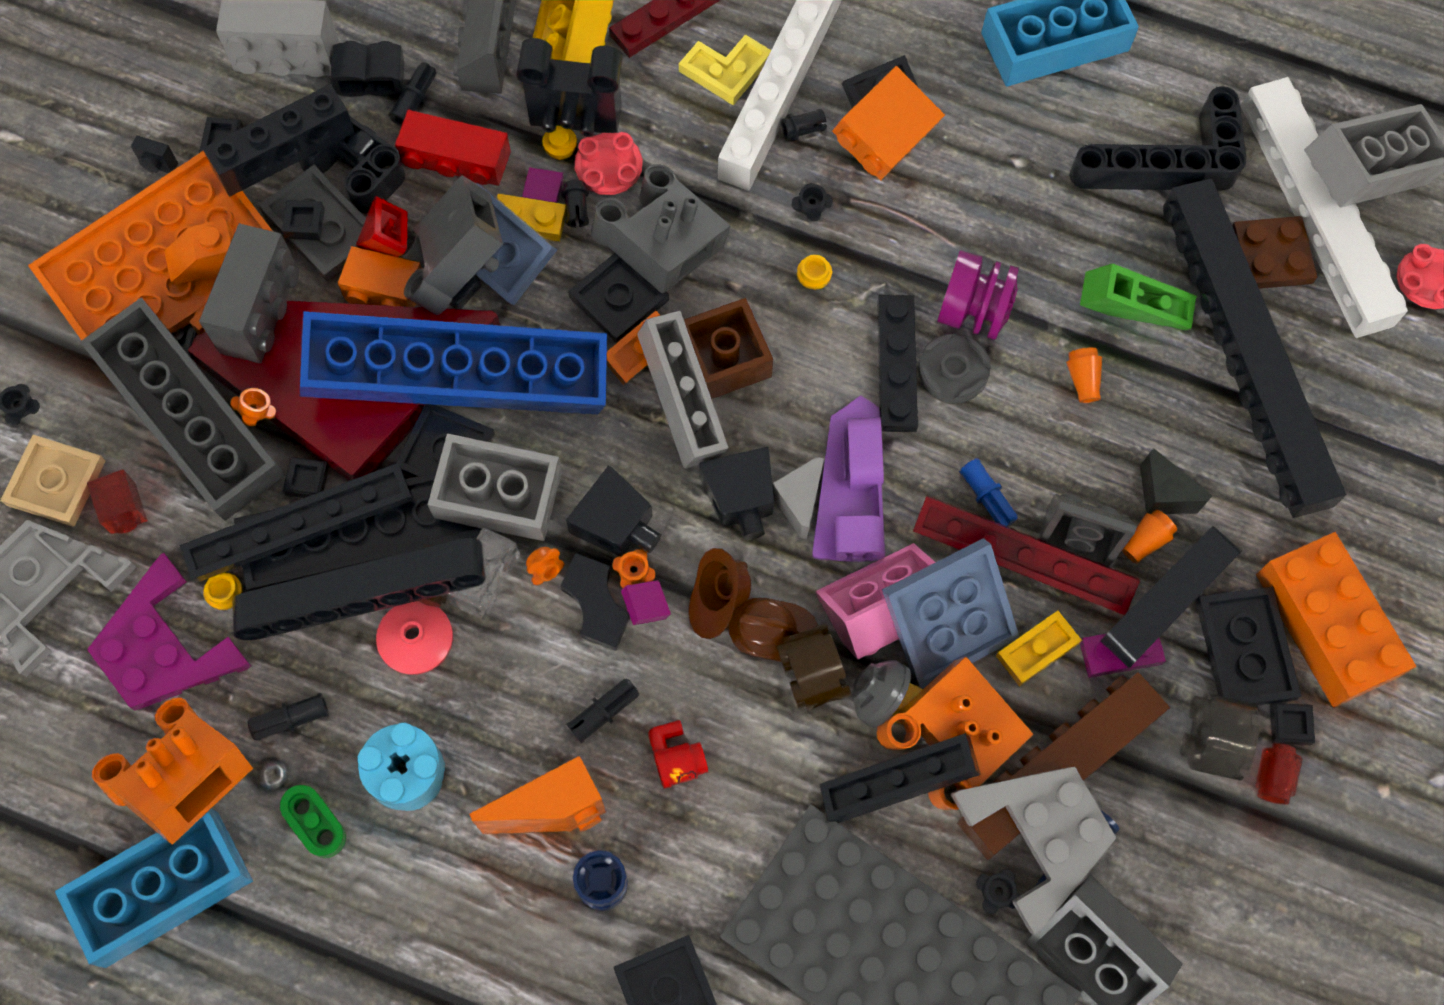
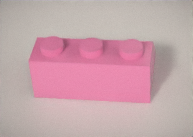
(859, 606)

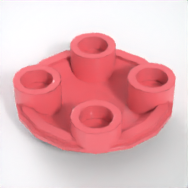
(608, 163)
(1422, 276)

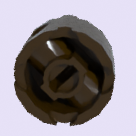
(815, 667)

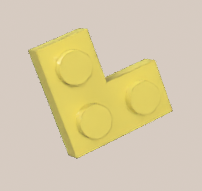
(726, 75)

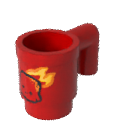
(678, 762)

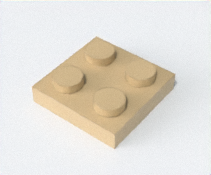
(52, 480)

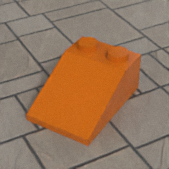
(549, 803)

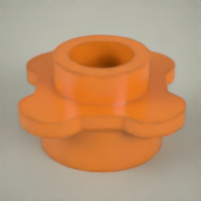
(253, 406)
(636, 559)
(544, 564)

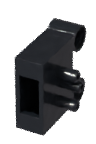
(570, 92)

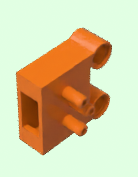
(955, 705)
(178, 773)

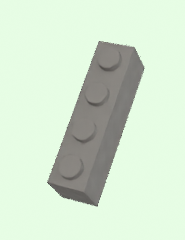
(682, 389)

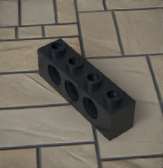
(279, 140)

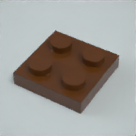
(1277, 251)

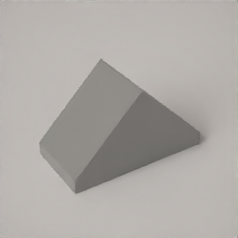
(797, 495)

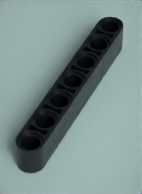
(359, 589)

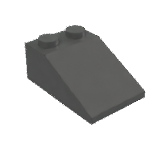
(1086, 529)

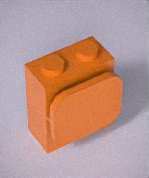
(887, 123)

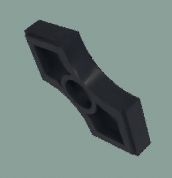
(602, 618)

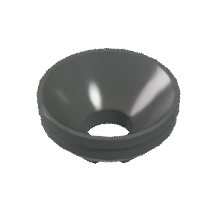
(880, 691)

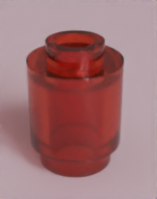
(1278, 774)

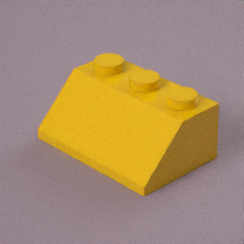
(573, 27)

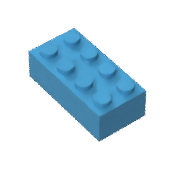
(1055, 35)
(152, 889)

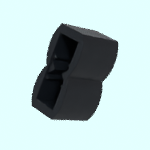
(367, 69)

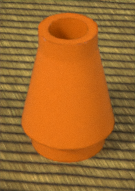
(1085, 371)
(1150, 535)

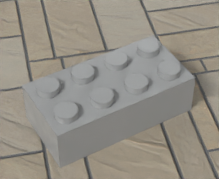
(1378, 155)

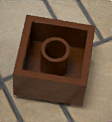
(729, 348)

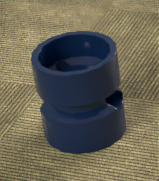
(600, 880)

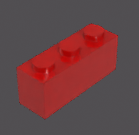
(453, 148)

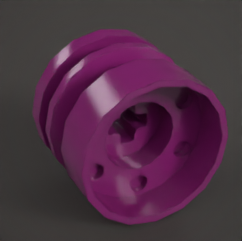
(978, 295)

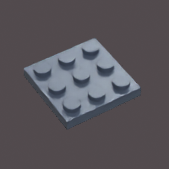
(951, 612)

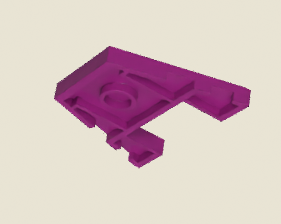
(144, 653)

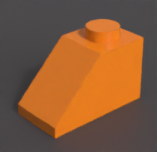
(198, 251)

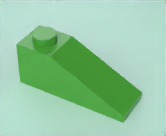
(1137, 297)

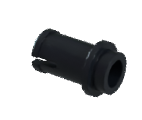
(803, 124)
(575, 200)

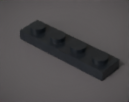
(897, 363)
(900, 779)

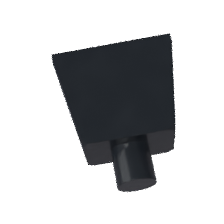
(740, 489)
(613, 516)

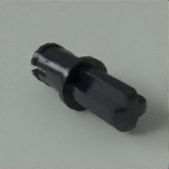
(413, 93)
(603, 710)
(288, 717)

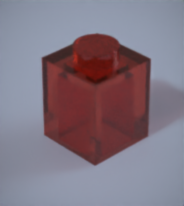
(117, 502)

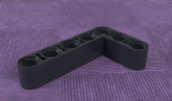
(1218, 120)

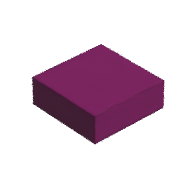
(543, 185)
(645, 602)

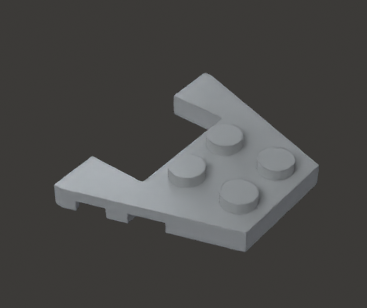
(33, 571)
(1057, 824)

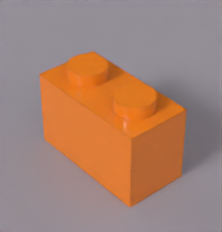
(376, 278)

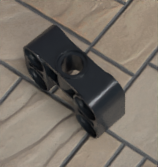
(367, 156)

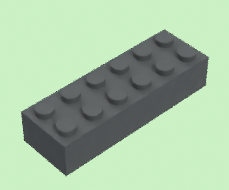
(182, 409)

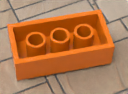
(1335, 620)

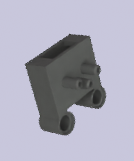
(666, 236)
(452, 245)

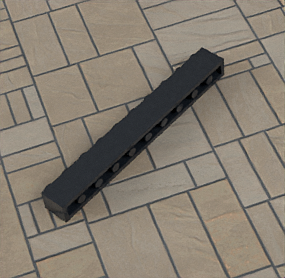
(1253, 350)

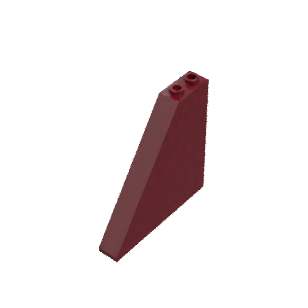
(342, 432)

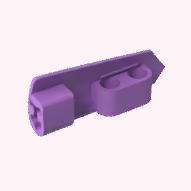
(851, 488)

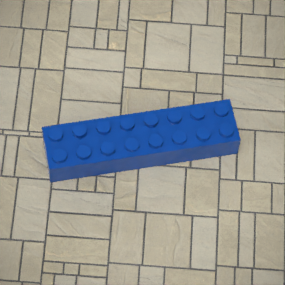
(452, 364)

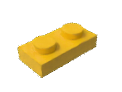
(542, 216)
(1038, 648)

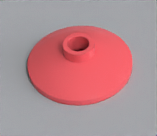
(416, 654)

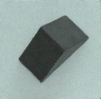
(1169, 487)

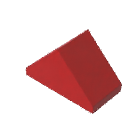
(384, 229)

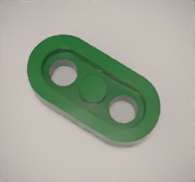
(314, 822)

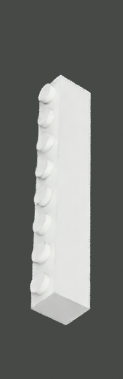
(774, 91)
(1334, 233)

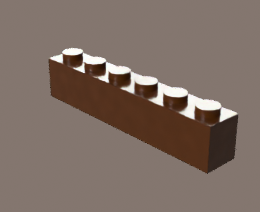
(1085, 745)

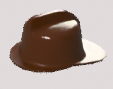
(718, 590)
(763, 624)

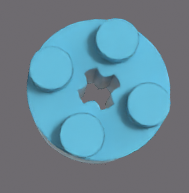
(380, 772)

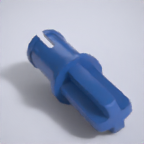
(988, 493)

